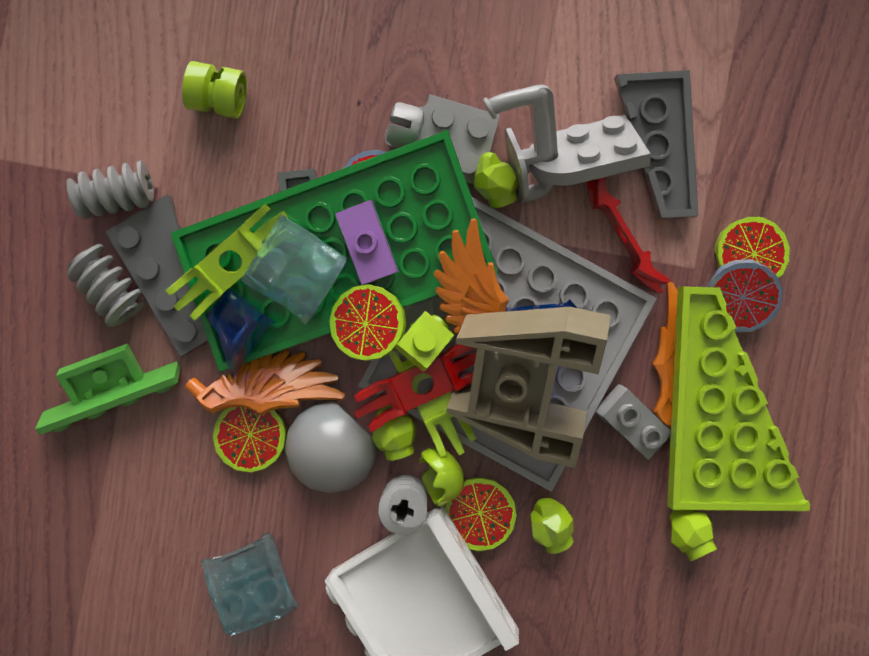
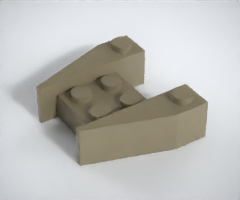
(517, 375)

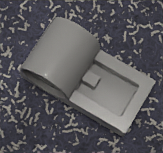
(633, 421)

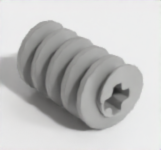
(111, 192)
(103, 286)
(399, 519)

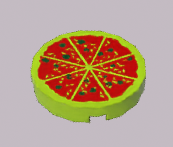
(755, 240)
(367, 322)
(249, 439)
(483, 513)

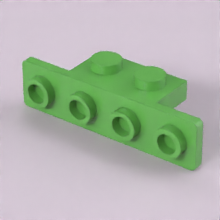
(104, 383)

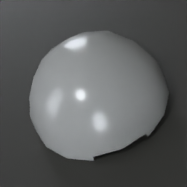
(329, 448)

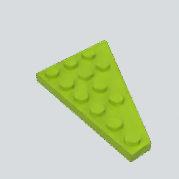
(721, 431)

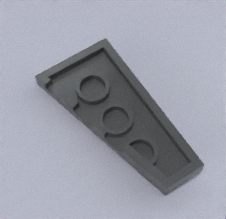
(663, 118)
(154, 264)

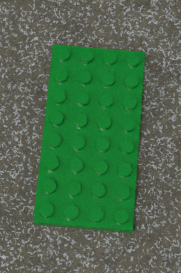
(419, 204)

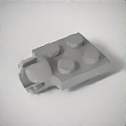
(469, 128)

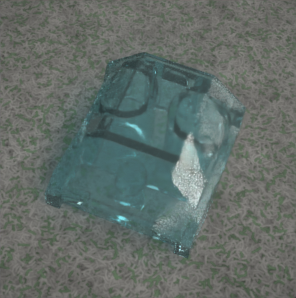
(294, 269)
(249, 586)

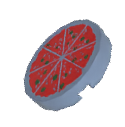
(750, 293)

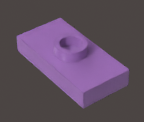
(367, 242)

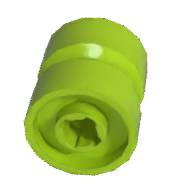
(208, 89)

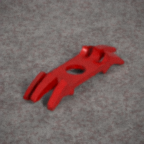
(642, 265)
(404, 398)

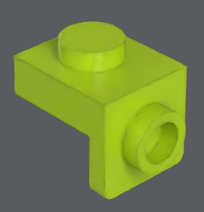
(425, 340)

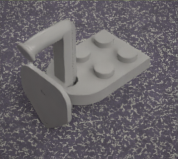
(568, 154)

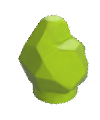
(496, 181)
(395, 436)
(552, 525)
(692, 533)

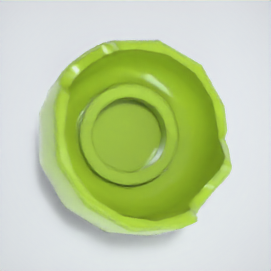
(443, 477)

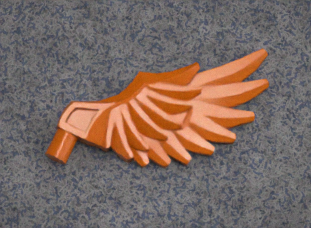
(468, 282)
(664, 359)
(268, 385)

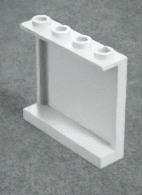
(421, 596)

